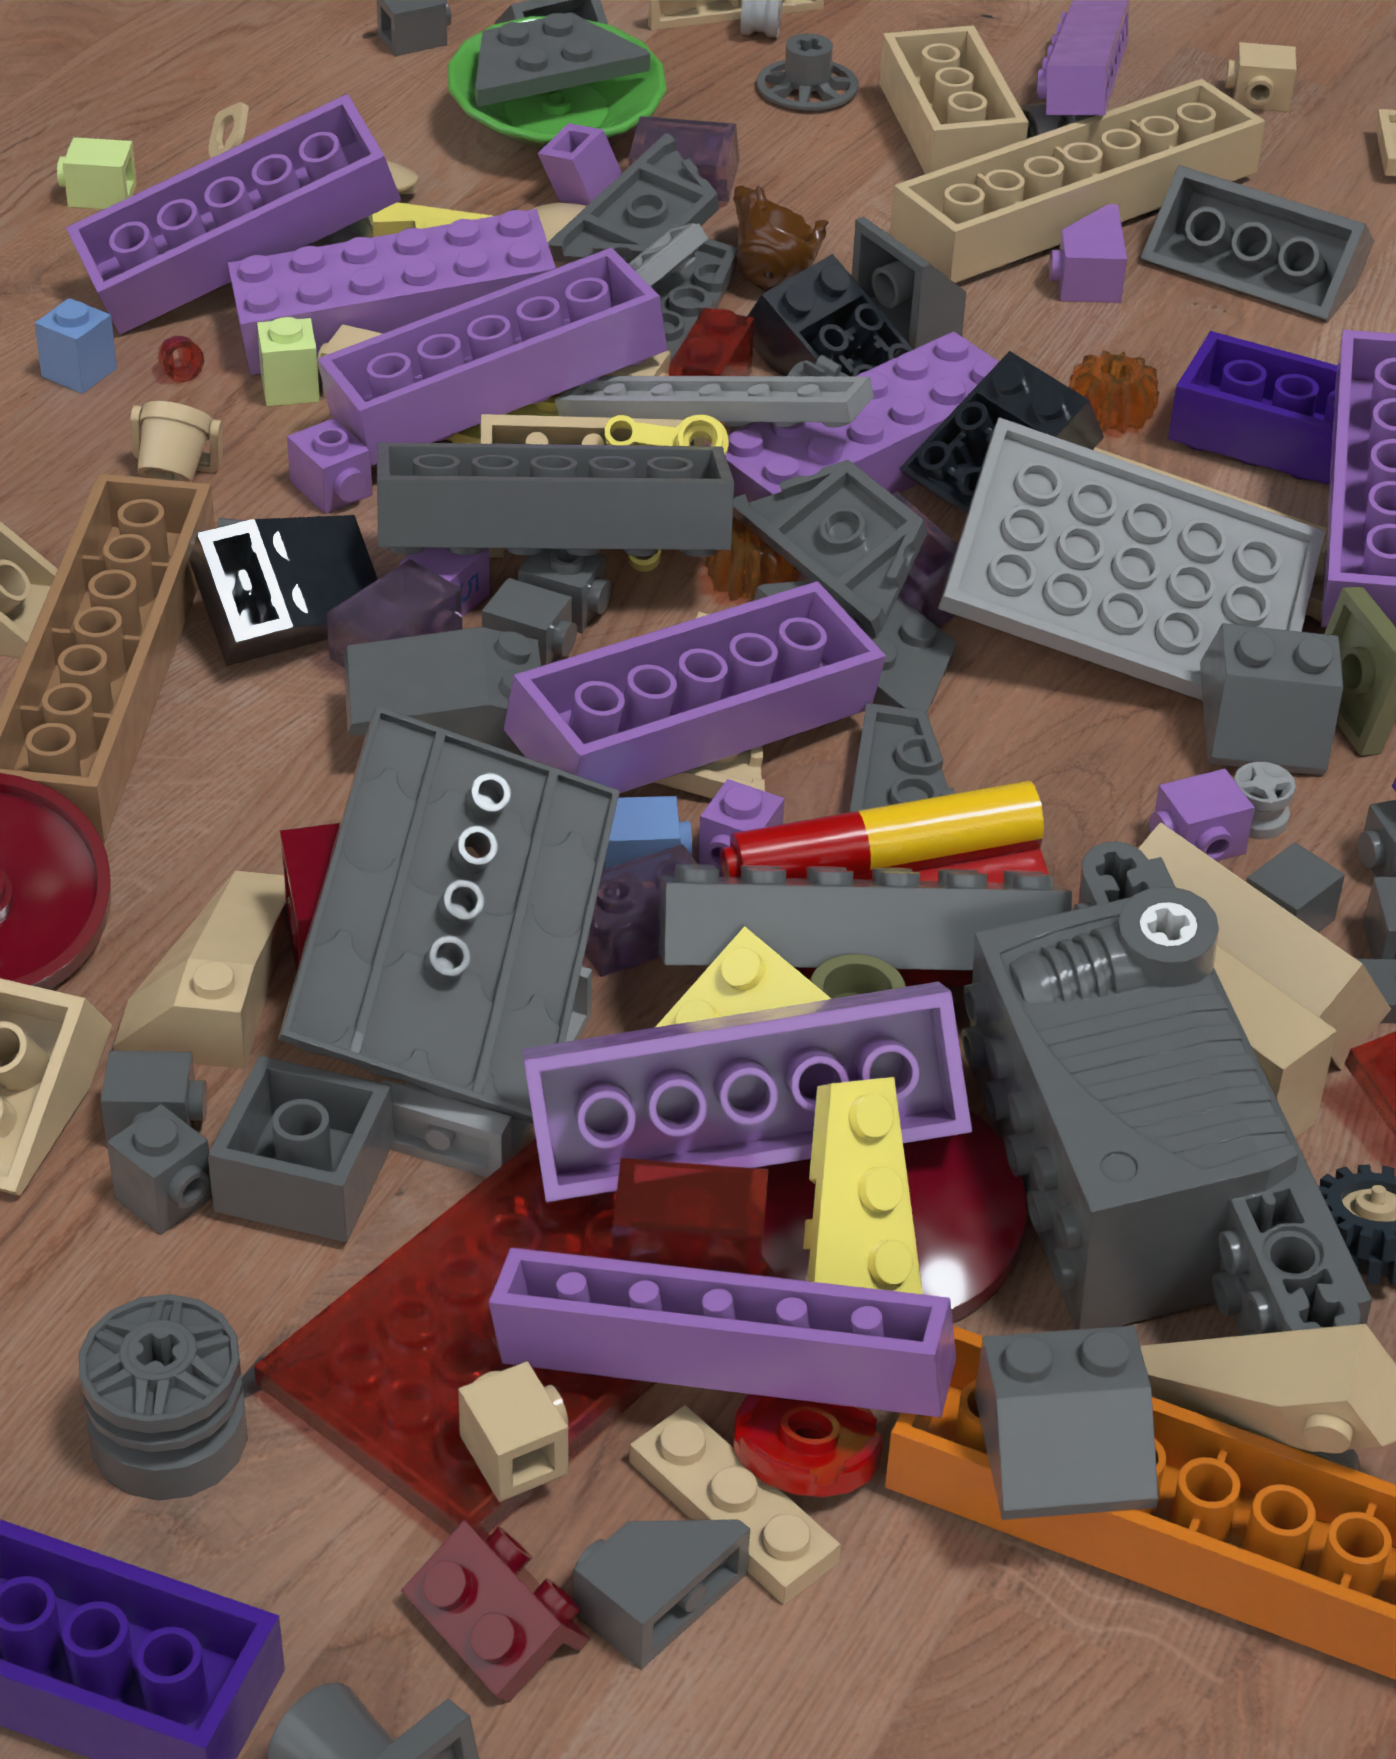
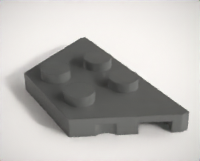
(551, 56)
(639, 207)
(843, 535)
(913, 648)

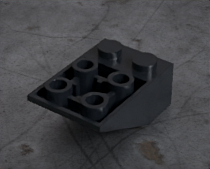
(823, 315)
(1015, 391)
(277, 580)

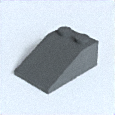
(440, 678)

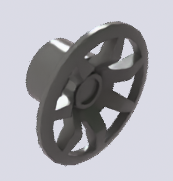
(808, 69)

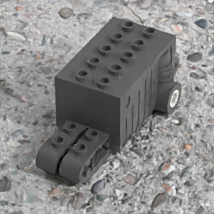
(1147, 1115)

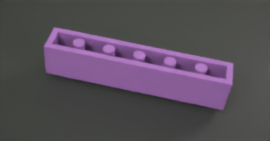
(1085, 58)
(725, 1331)

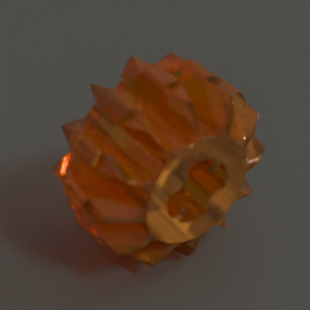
(1119, 389)
(747, 565)

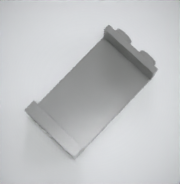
(462, 1132)

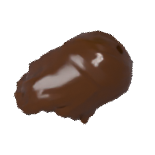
(773, 239)

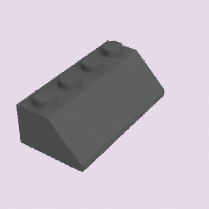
(1258, 244)

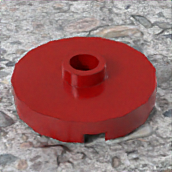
(807, 1444)

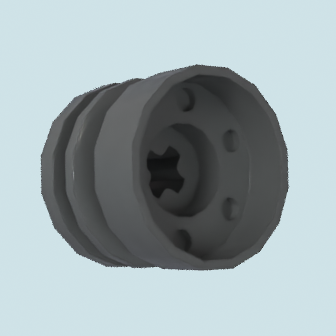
(163, 1396)

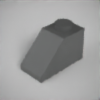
(657, 1580)

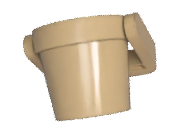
(171, 440)

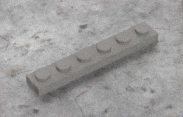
(725, 398)

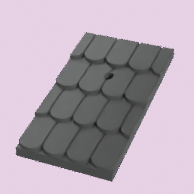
(443, 957)

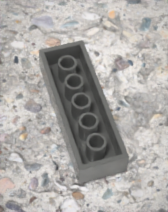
(553, 498)
(835, 915)

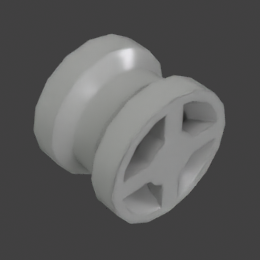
(761, 17)
(1270, 792)

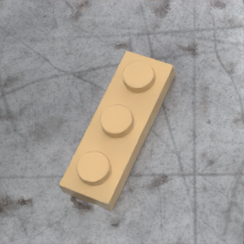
(710, 1483)

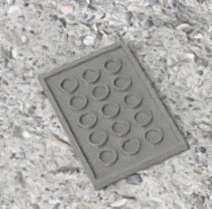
(1120, 559)

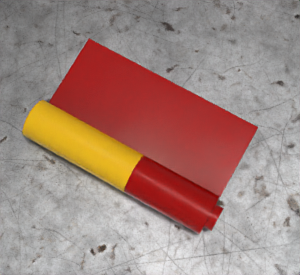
(964, 830)

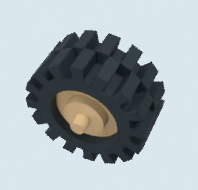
(1366, 1217)

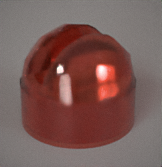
(189, 355)

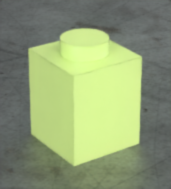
(97, 172)
(288, 361)

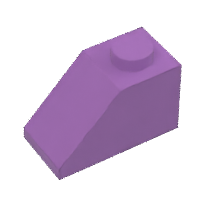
(1091, 258)

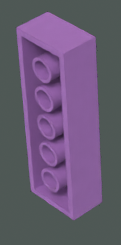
(243, 203)
(387, 277)
(495, 353)
(908, 405)
(1363, 474)
(696, 690)
(739, 1085)

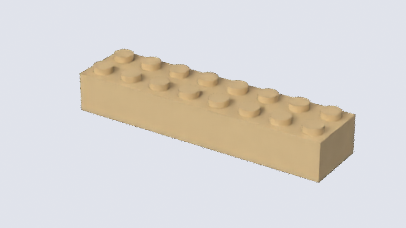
(1027, 192)

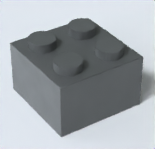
(301, 1148)

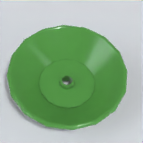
(538, 118)

